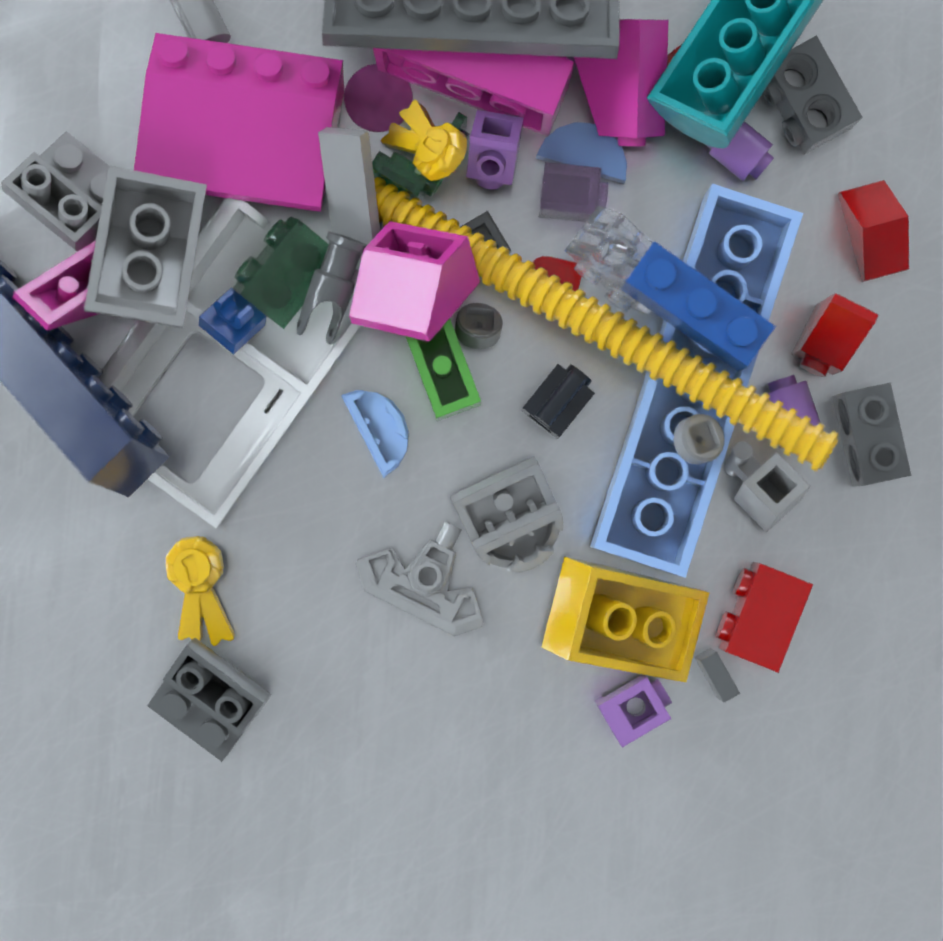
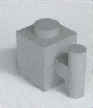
(766, 489)

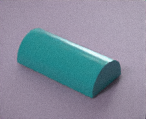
(728, 65)

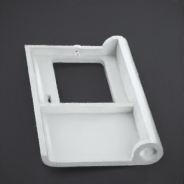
(278, 354)

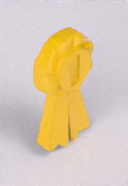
(436, 148)
(195, 568)

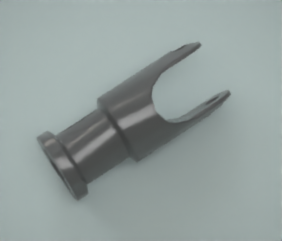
(333, 282)

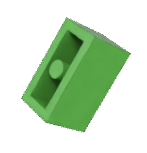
(445, 373)

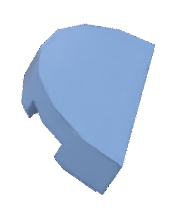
(380, 426)

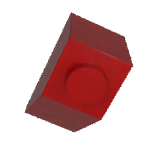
(833, 335)

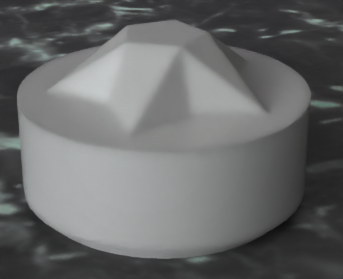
(478, 325)
(699, 439)

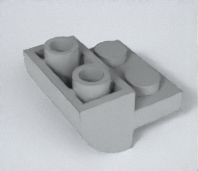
(62, 189)

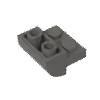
(208, 699)

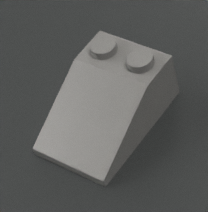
(145, 247)

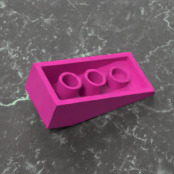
(487, 81)

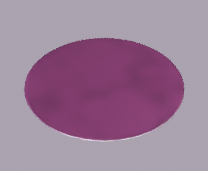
(376, 99)

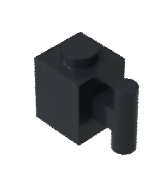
(559, 399)

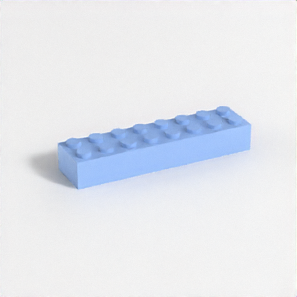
(654, 494)

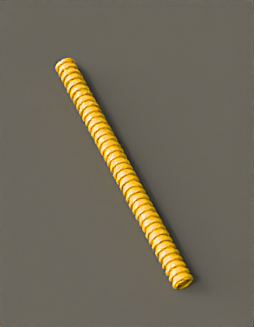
(621, 336)

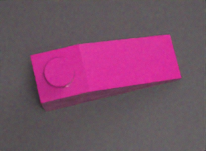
(60, 292)

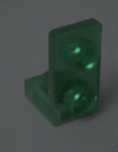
(401, 171)

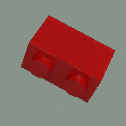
(763, 615)

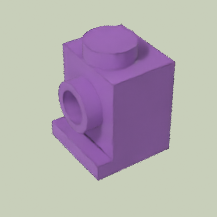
(491, 156)
(630, 726)

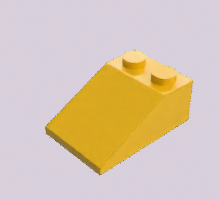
(624, 620)

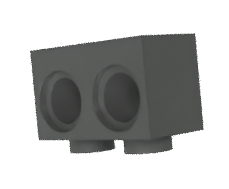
(821, 91)
(871, 435)

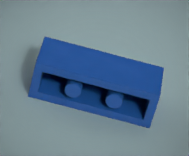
(698, 307)

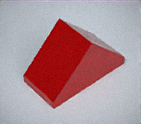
(876, 230)

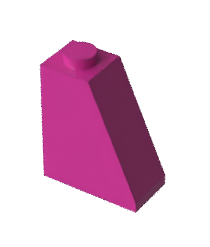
(620, 86)

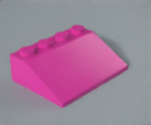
(238, 119)

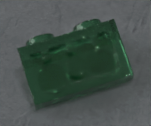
(282, 271)

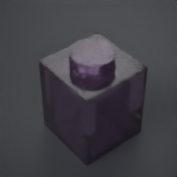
(571, 192)

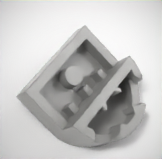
(511, 517)

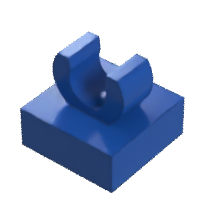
(232, 320)

